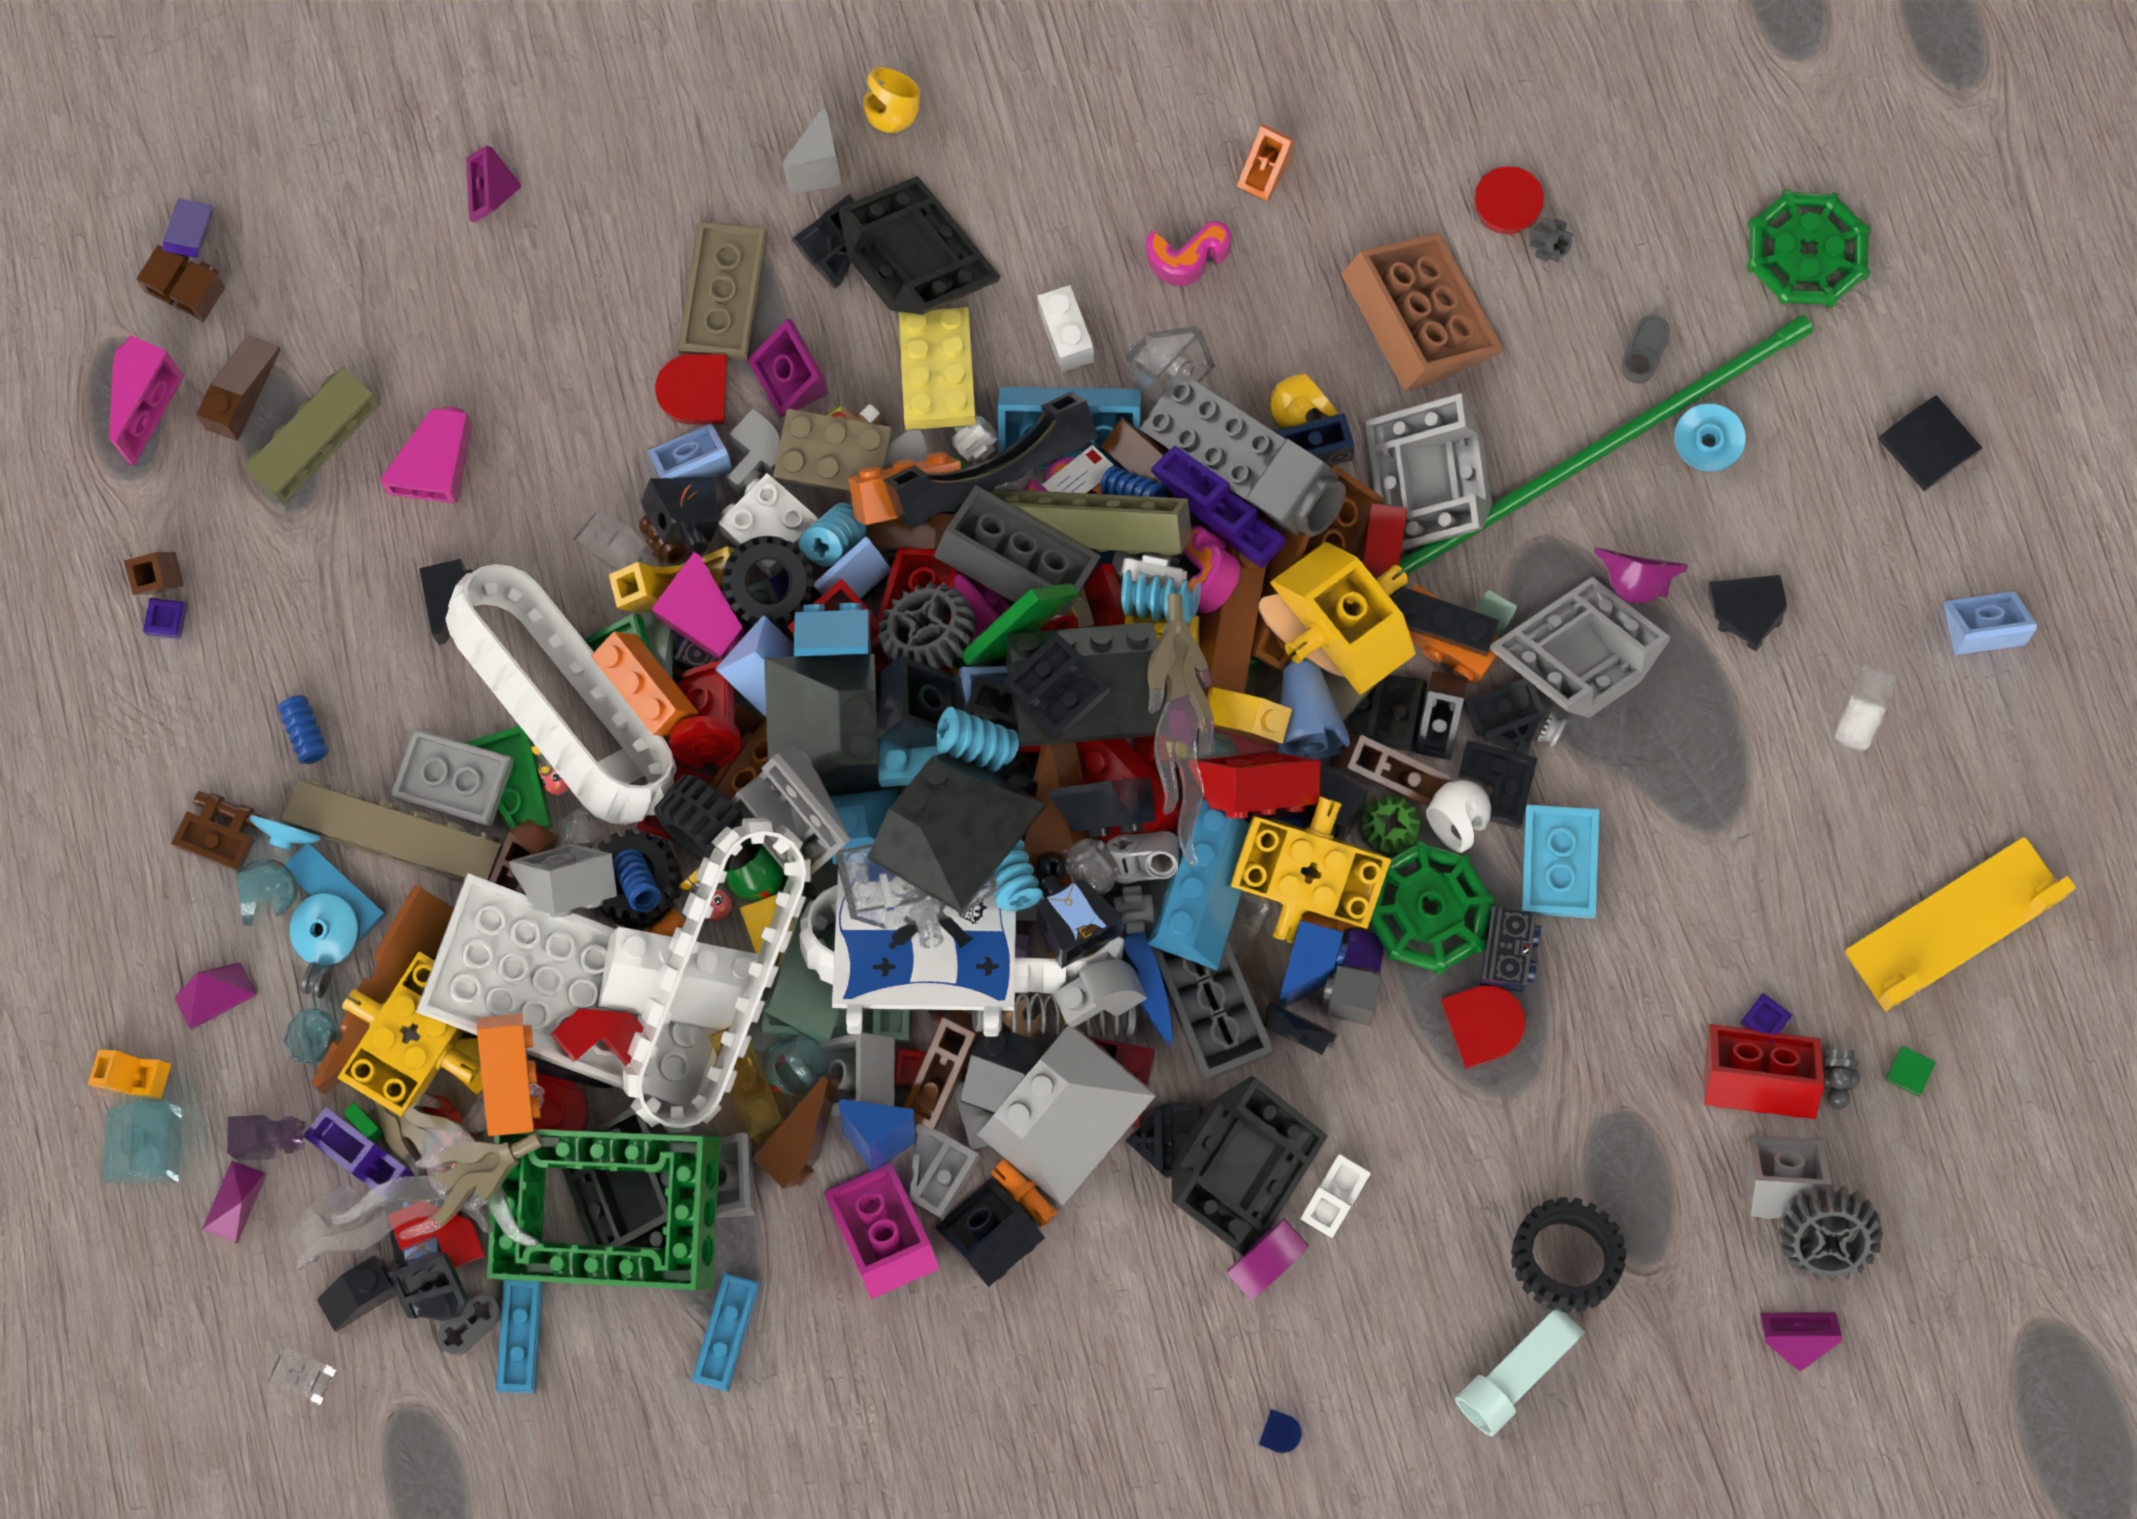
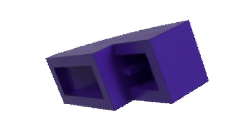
(353, 1150)

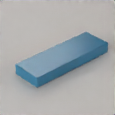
(320, 876)
(726, 1332)
(519, 1336)

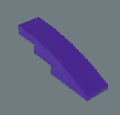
(1218, 507)

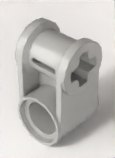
(1142, 856)

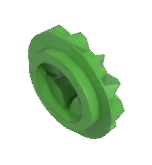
(1397, 839)

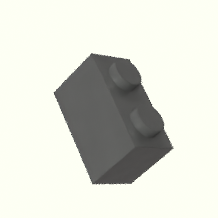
(1351, 995)

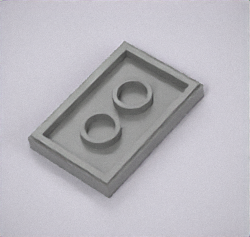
(452, 777)

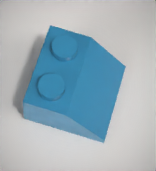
(832, 632)

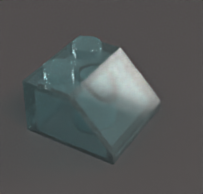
(142, 1143)

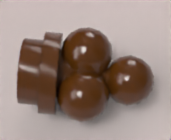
(669, 553)

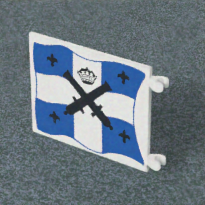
(894, 972)

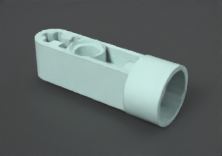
(1491, 1399)

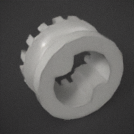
(1553, 730)

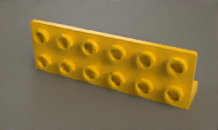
(1956, 923)

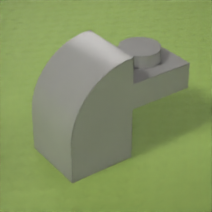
(759, 444)
(1102, 986)

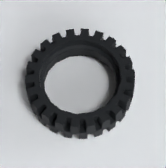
(1589, 1221)

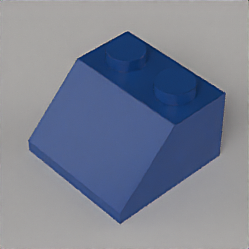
(1314, 957)

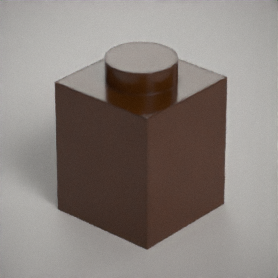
(153, 573)

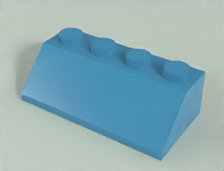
(1021, 408)
(1198, 898)

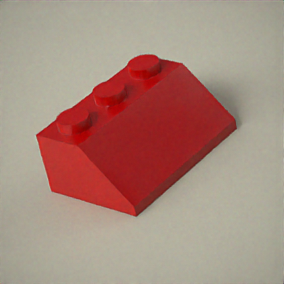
(1260, 783)
(1763, 1076)

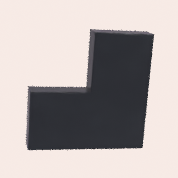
(1507, 773)

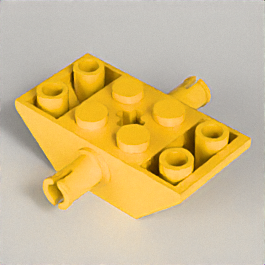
(1361, 644)
(1341, 878)
(383, 1062)

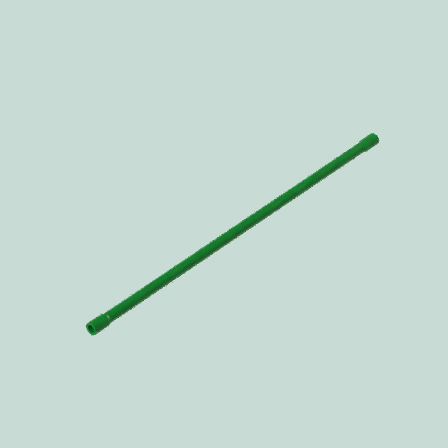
(1781, 339)

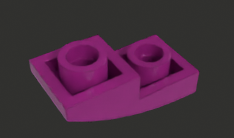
(1267, 1259)

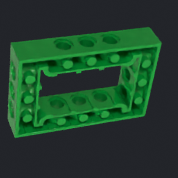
(690, 1215)

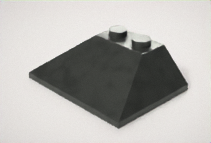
(912, 249)
(828, 714)
(953, 829)
(1243, 1163)
(622, 1205)

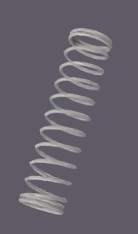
(1127, 1027)

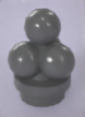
(1840, 1076)

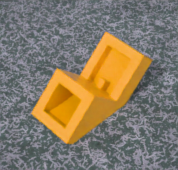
(129, 1074)

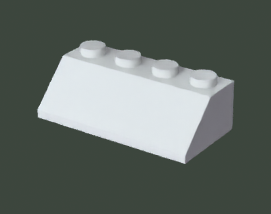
(711, 985)

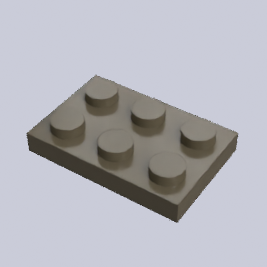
(828, 449)

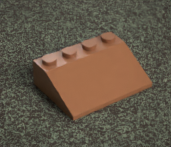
(1420, 310)

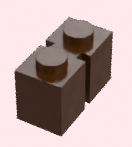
(173, 279)

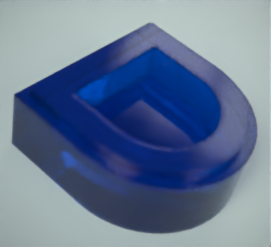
(1280, 1433)

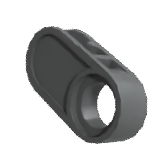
(1647, 342)

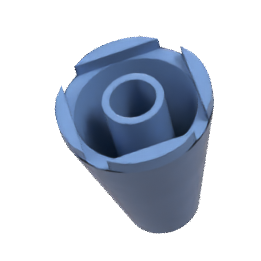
(1315, 721)

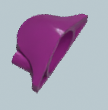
(1639, 578)

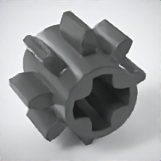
(1550, 239)
(1134, 909)

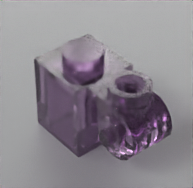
(258, 1135)

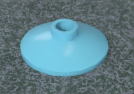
(1710, 422)
(283, 835)
(339, 929)

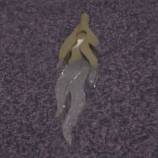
(1186, 708)
(431, 1136)
(440, 1196)

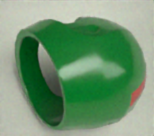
(757, 878)

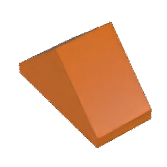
(1266, 162)

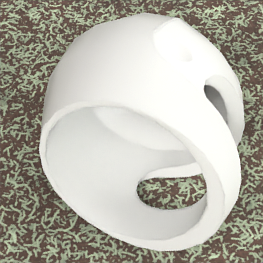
(1464, 806)

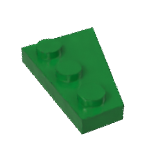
(524, 792)

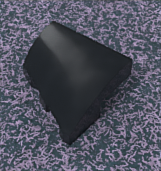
(825, 244)

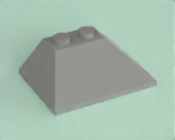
(1434, 467)
(1584, 648)
(794, 796)
(1066, 1114)

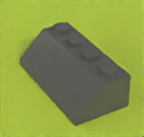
(1012, 549)

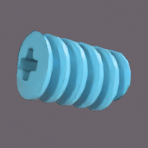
(832, 535)
(1153, 597)
(975, 739)
(1015, 882)

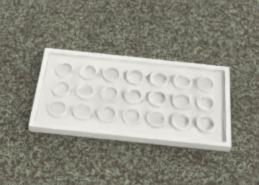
(519, 959)

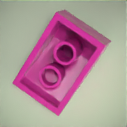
(140, 392)
(881, 1230)

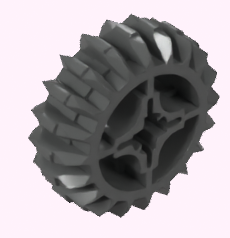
(924, 618)
(1833, 1221)

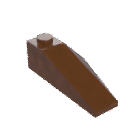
(1056, 768)

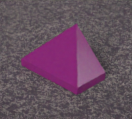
(488, 183)
(214, 993)
(234, 1201)
(1801, 1335)

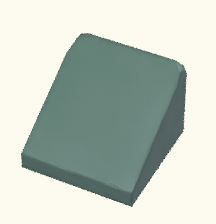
(1499, 608)

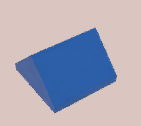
(877, 1130)

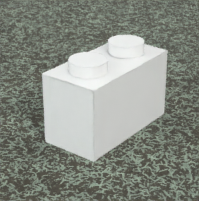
(1065, 328)

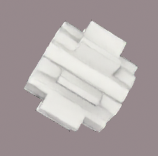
(975, 440)

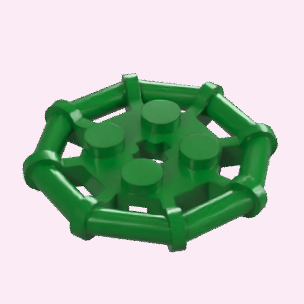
(1808, 229)
(1450, 912)

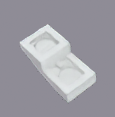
(1336, 1195)

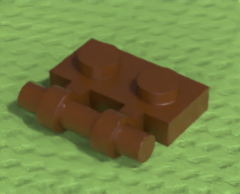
(214, 841)

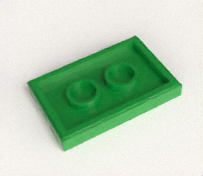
(1025, 615)

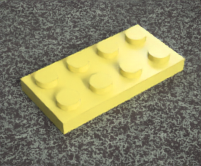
(937, 369)

